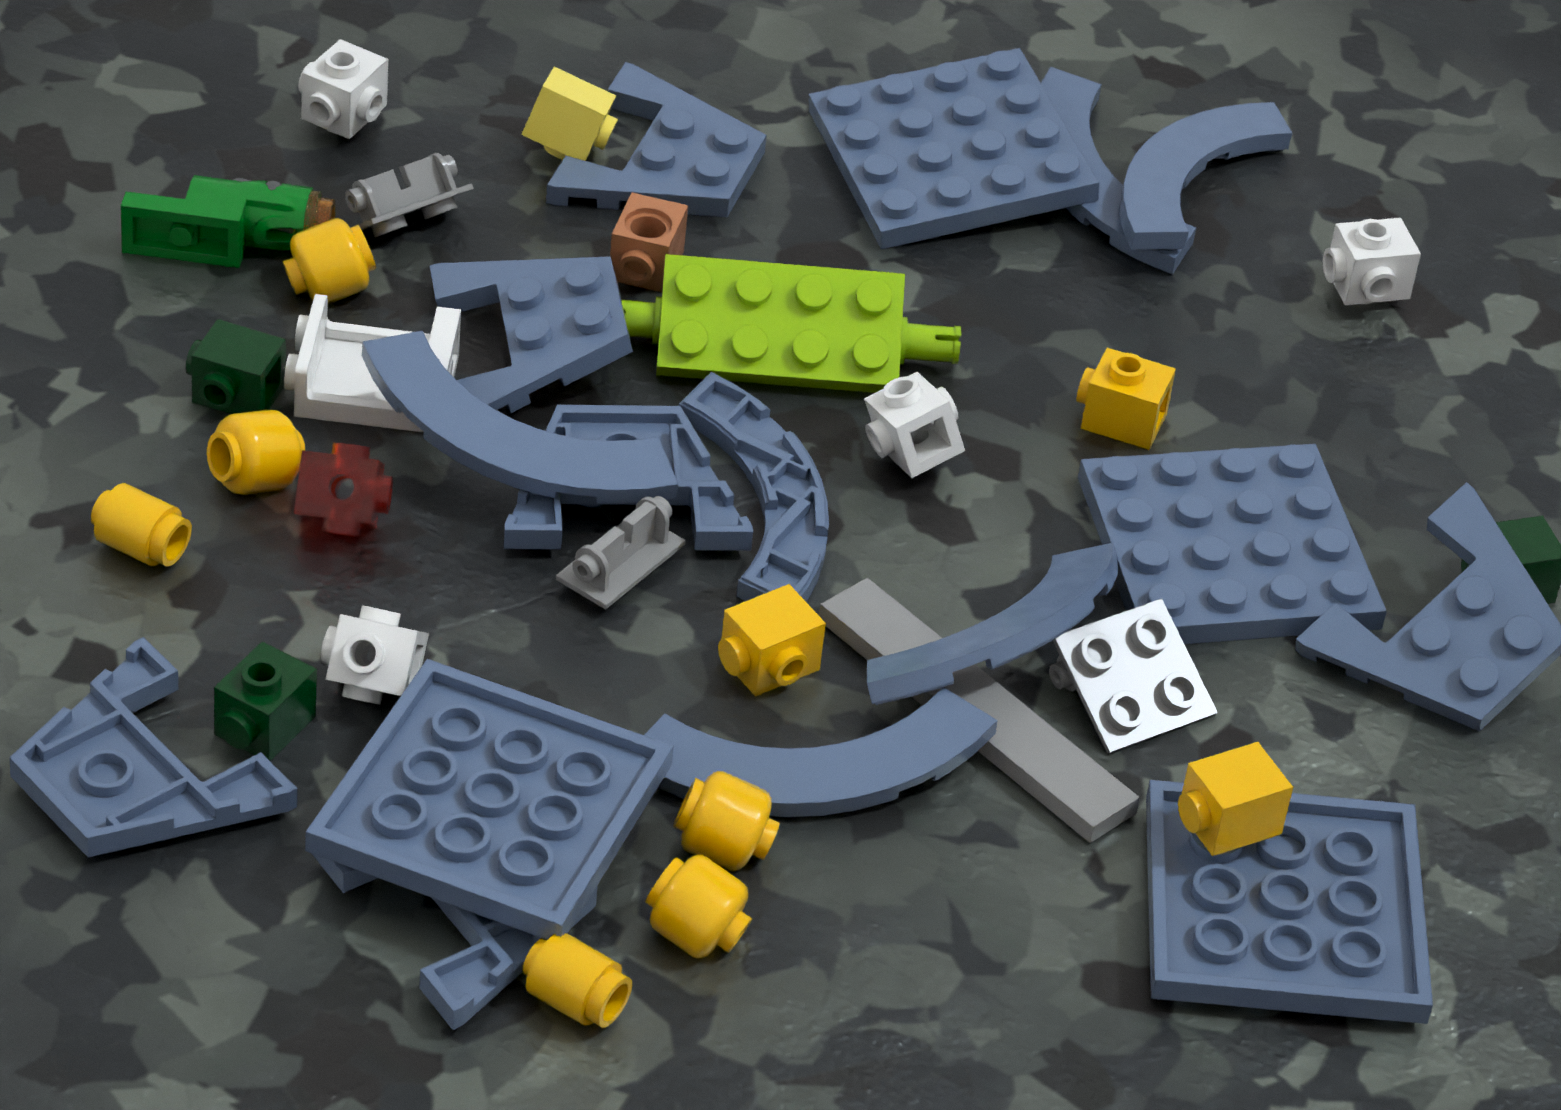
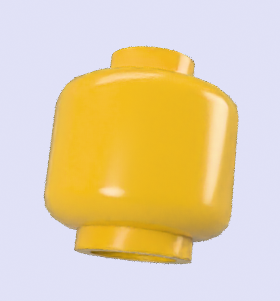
(330, 260)
(255, 452)
(726, 820)
(699, 906)

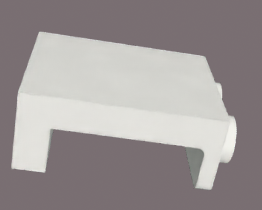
(333, 378)

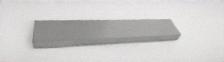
(1023, 744)

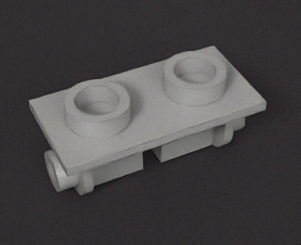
(428, 188)
(623, 554)

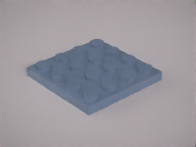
(952, 148)
(1231, 540)
(490, 800)
(1296, 920)

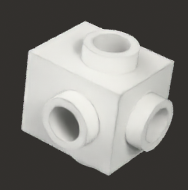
(344, 89)
(1372, 261)
(913, 424)
(396, 660)

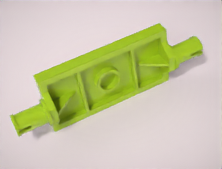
(784, 324)

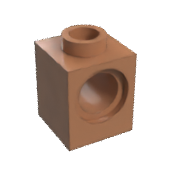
(643, 237)

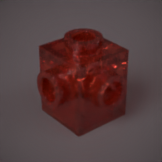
(319, 484)

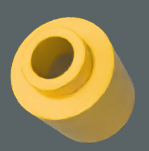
(140, 525)
(576, 980)

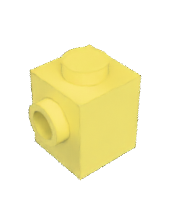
(570, 116)

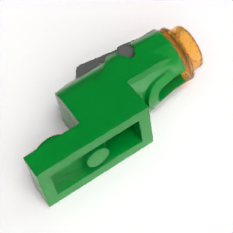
(220, 219)

